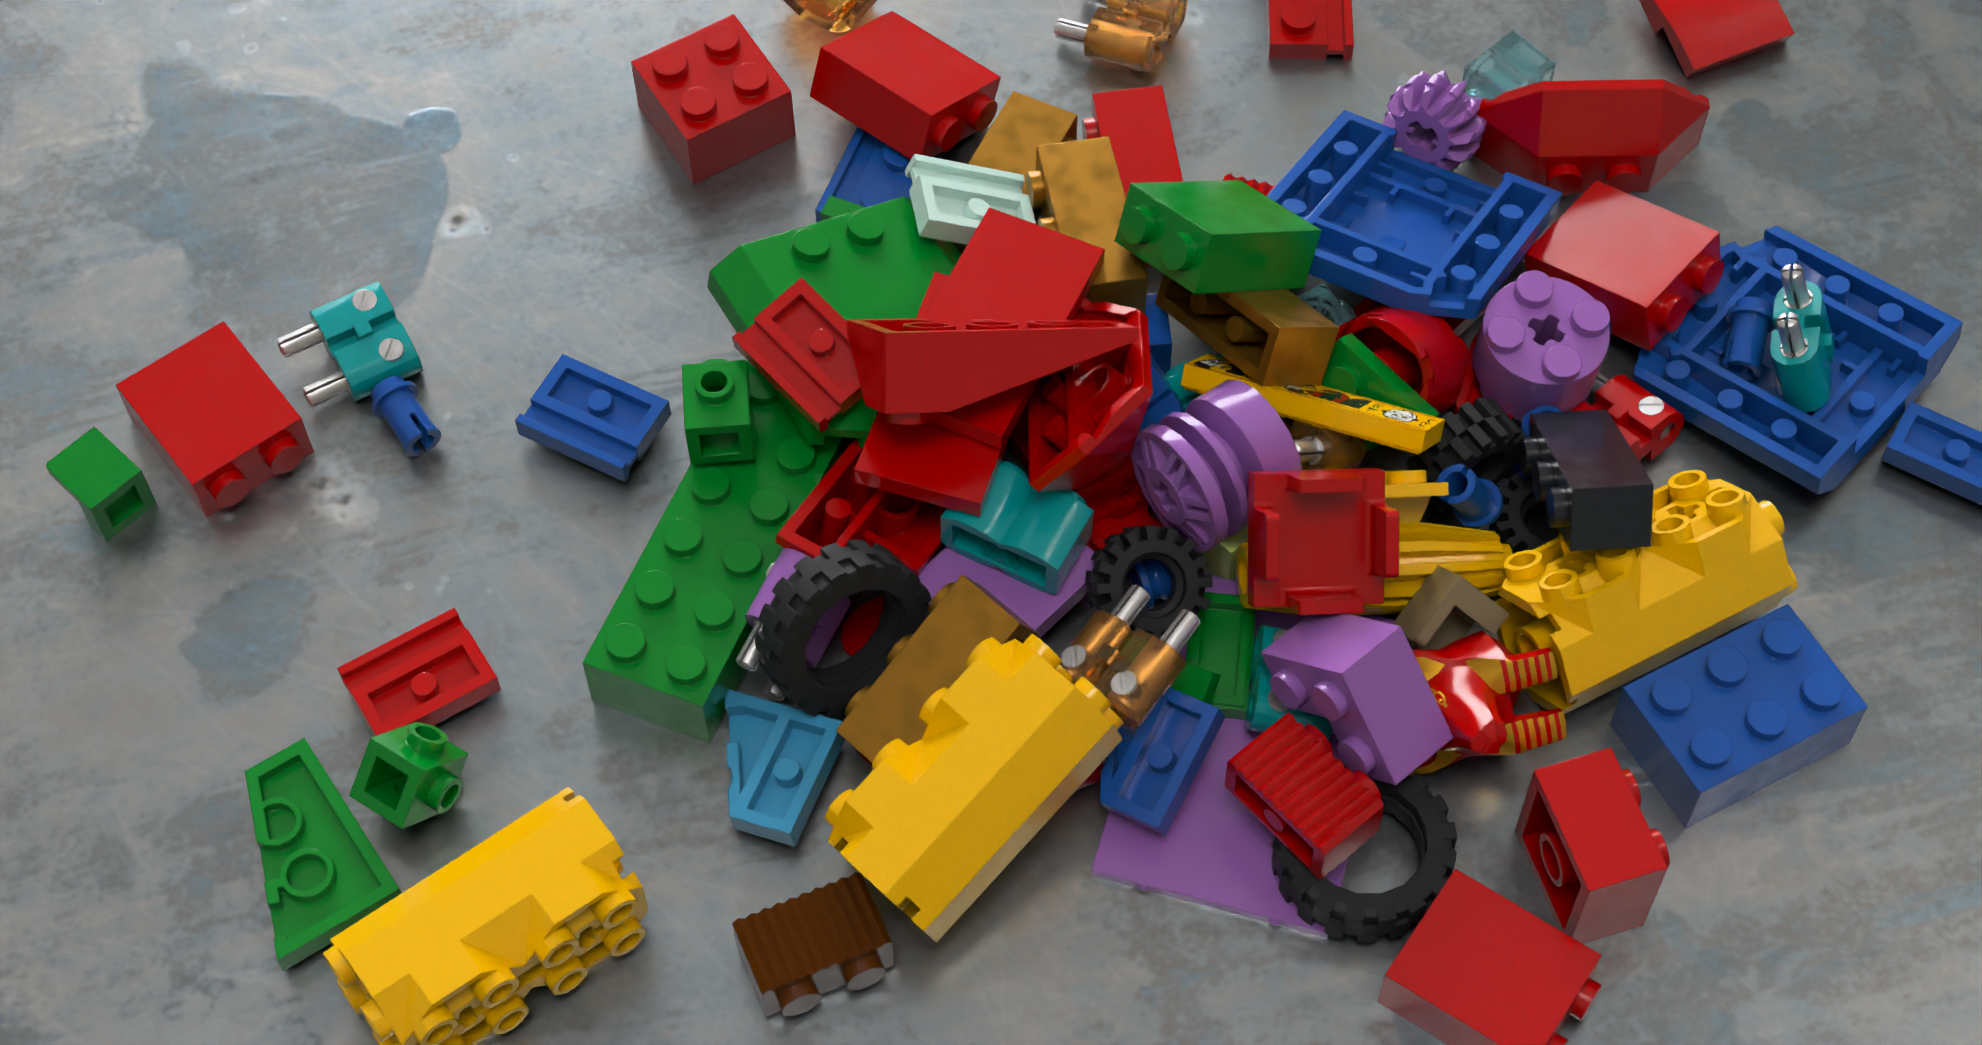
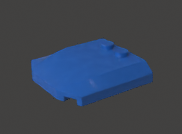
(1410, 227)
(1882, 360)

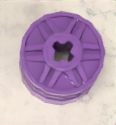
(1199, 461)

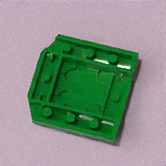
(857, 262)

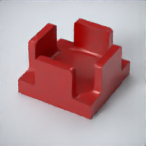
(1320, 540)

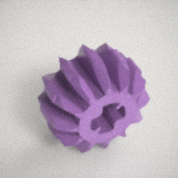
(1435, 120)

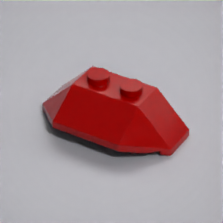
(1592, 132)
(1092, 411)
(852, 511)

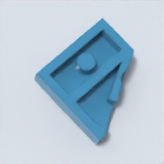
(776, 765)

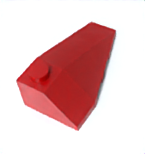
(931, 367)

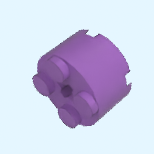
(1540, 344)

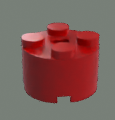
(1416, 348)

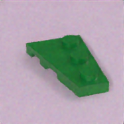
(312, 854)

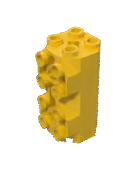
(1632, 609)
(979, 783)
(489, 927)

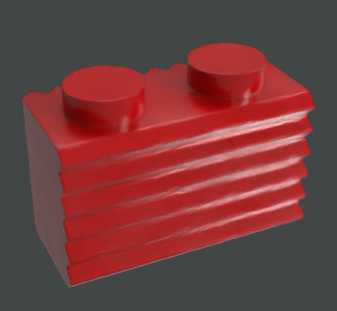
(1305, 794)

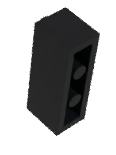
(1588, 480)

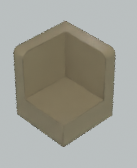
(1447, 610)

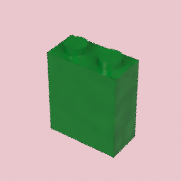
(1217, 236)

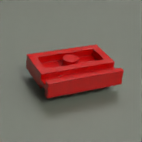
(1309, 29)
(804, 354)
(420, 676)

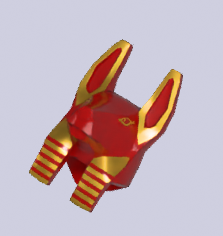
(1476, 691)

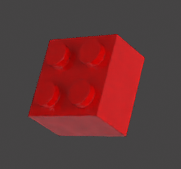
(713, 98)
(1591, 846)

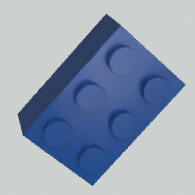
(1737, 715)

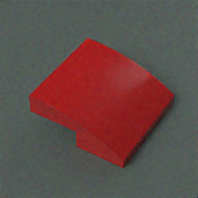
(1717, 30)

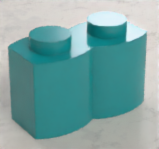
(1022, 530)

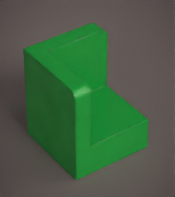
(103, 482)

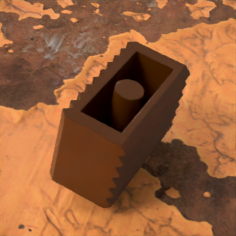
(814, 946)

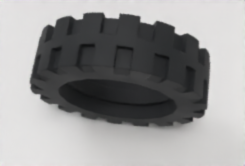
(806, 598)
(1386, 912)

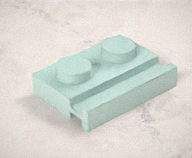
(954, 197)

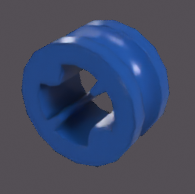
(1153, 578)

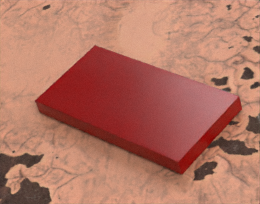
(1016, 276)
(926, 458)

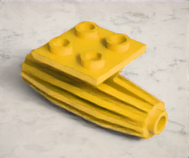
(1422, 546)

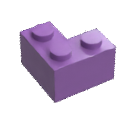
(1367, 688)

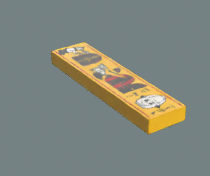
(1326, 407)

